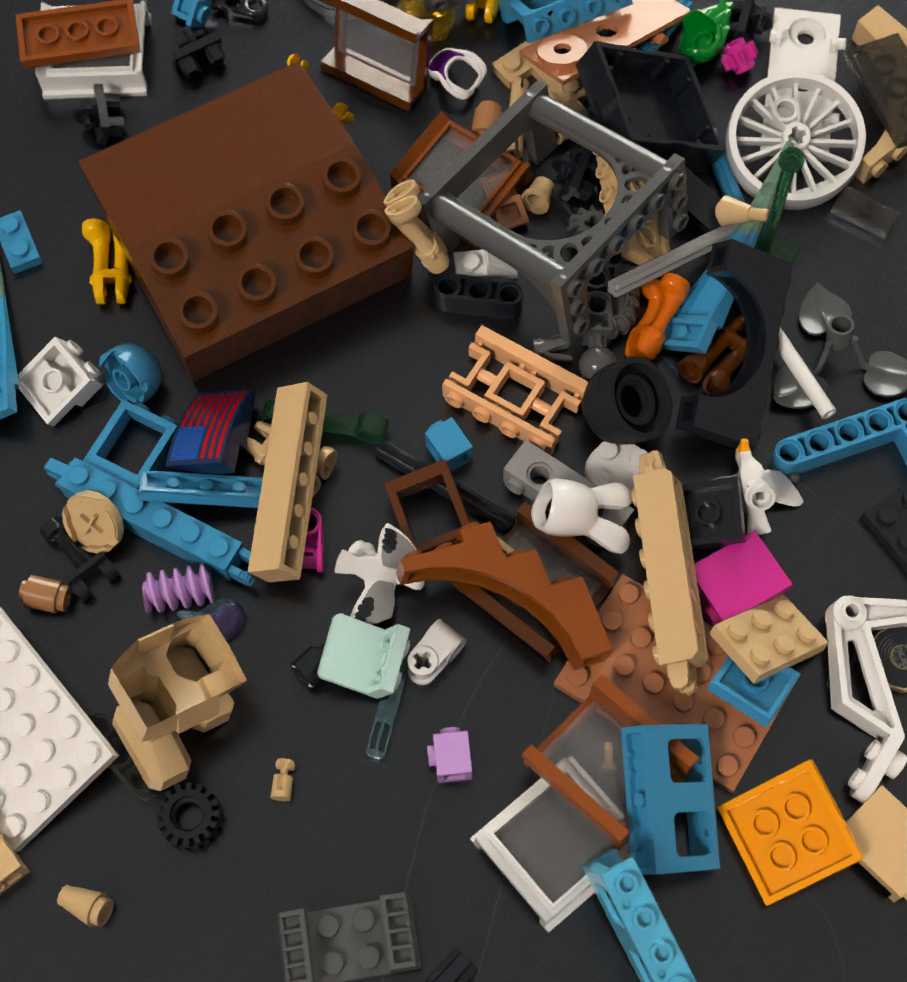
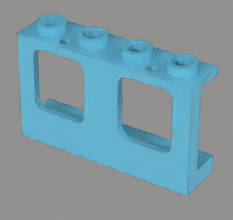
(636, 919)

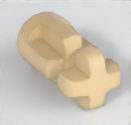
(282, 782)

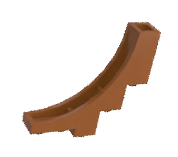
(521, 577)

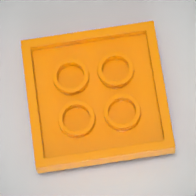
(790, 832)

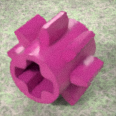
(739, 55)

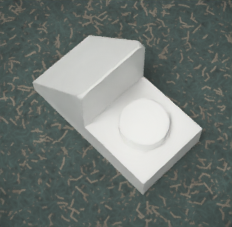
(482, 264)

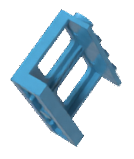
(564, 15)
(655, 799)

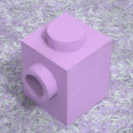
(451, 755)

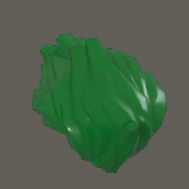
(705, 32)

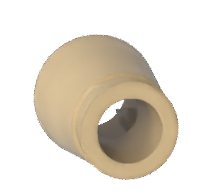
(87, 905)

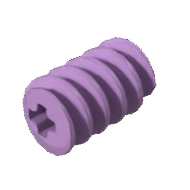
(177, 588)

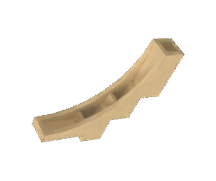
(871, 27)

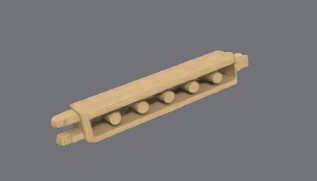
(670, 573)

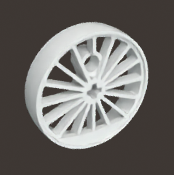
(787, 127)

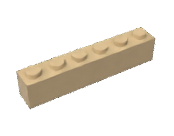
(288, 483)

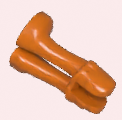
(664, 301)

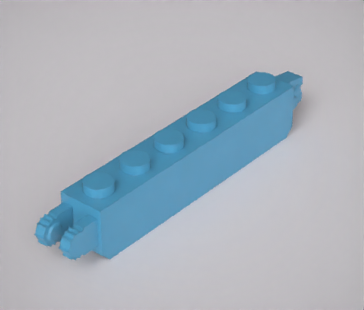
(157, 521)

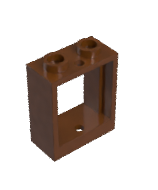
(418, 481)

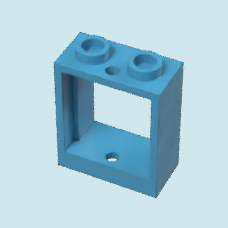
(114, 428)

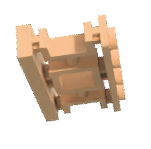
(526, 369)

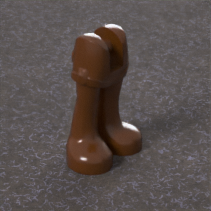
(695, 366)

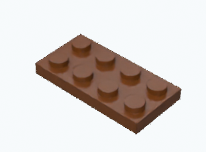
(77, 33)

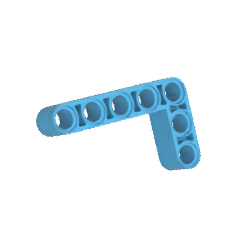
(835, 448)

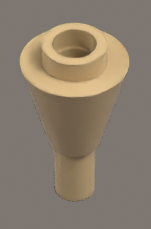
(733, 211)

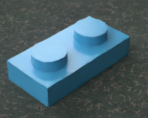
(18, 242)

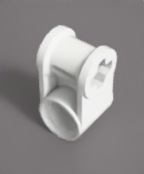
(438, 649)

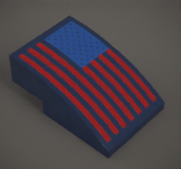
(212, 432)

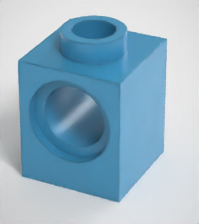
(448, 442)

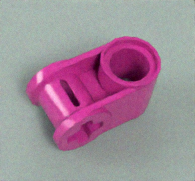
(314, 548)

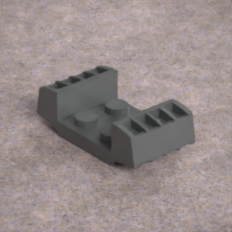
(349, 941)

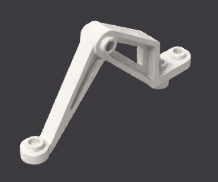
(854, 620)

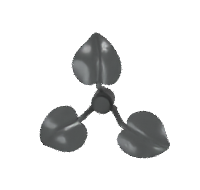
(829, 313)

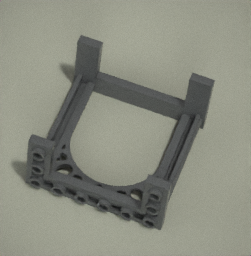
(558, 280)

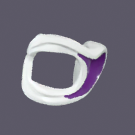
(443, 61)

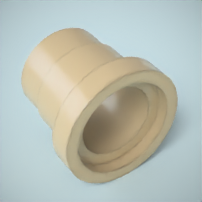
(538, 195)

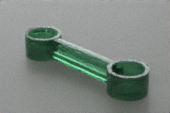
(366, 427)

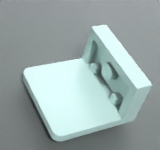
(364, 656)

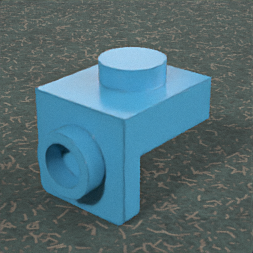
(194, 12)

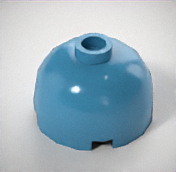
(131, 372)

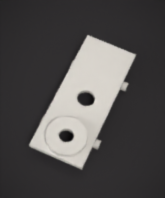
(818, 57)

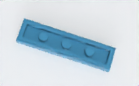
(199, 488)

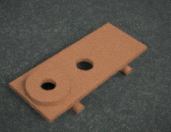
(632, 24)

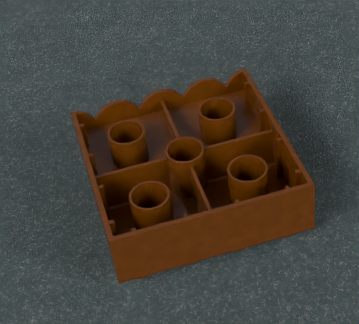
(248, 219)

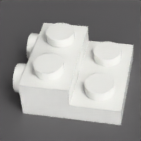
(58, 380)

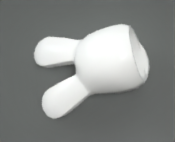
(576, 512)

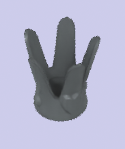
(545, 347)

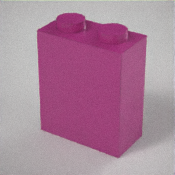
(739, 579)

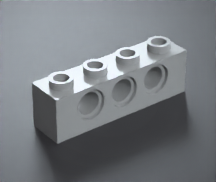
(532, 462)

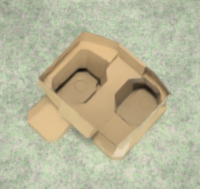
(167, 686)

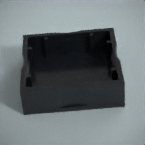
(651, 102)

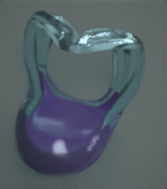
(225, 613)

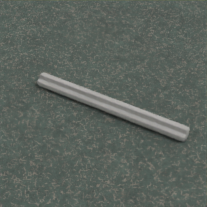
(668, 261)

